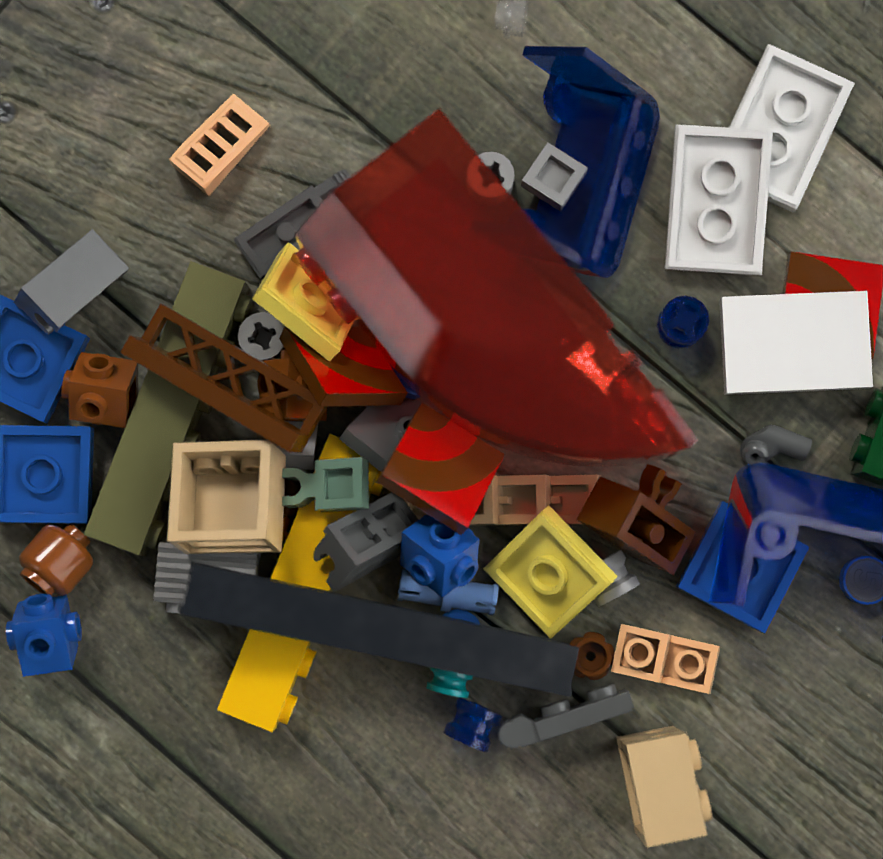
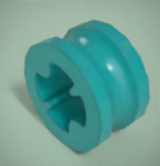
(449, 683)

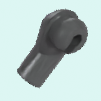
(771, 441)

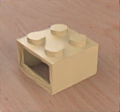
(226, 497)
(663, 785)

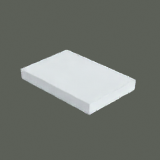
(801, 109)
(718, 199)
(796, 342)

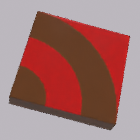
(827, 274)
(352, 378)
(441, 468)

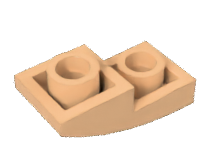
(665, 659)

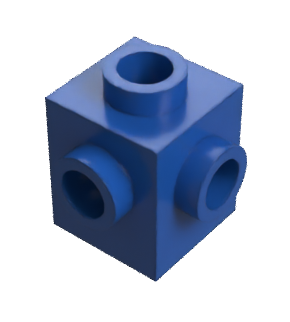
(439, 555)
(44, 634)

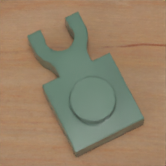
(334, 485)

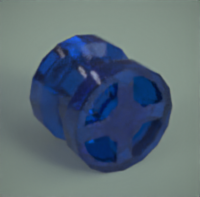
(691, 318)
(472, 724)

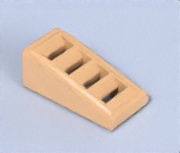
(194, 145)

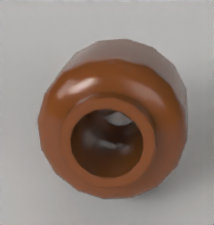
(56, 560)

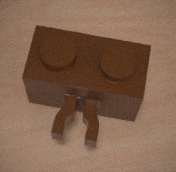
(638, 520)

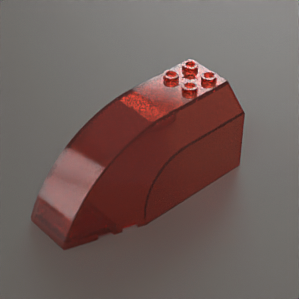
(482, 308)

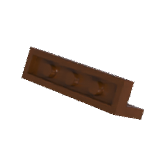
(216, 394)

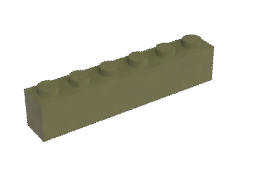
(140, 474)

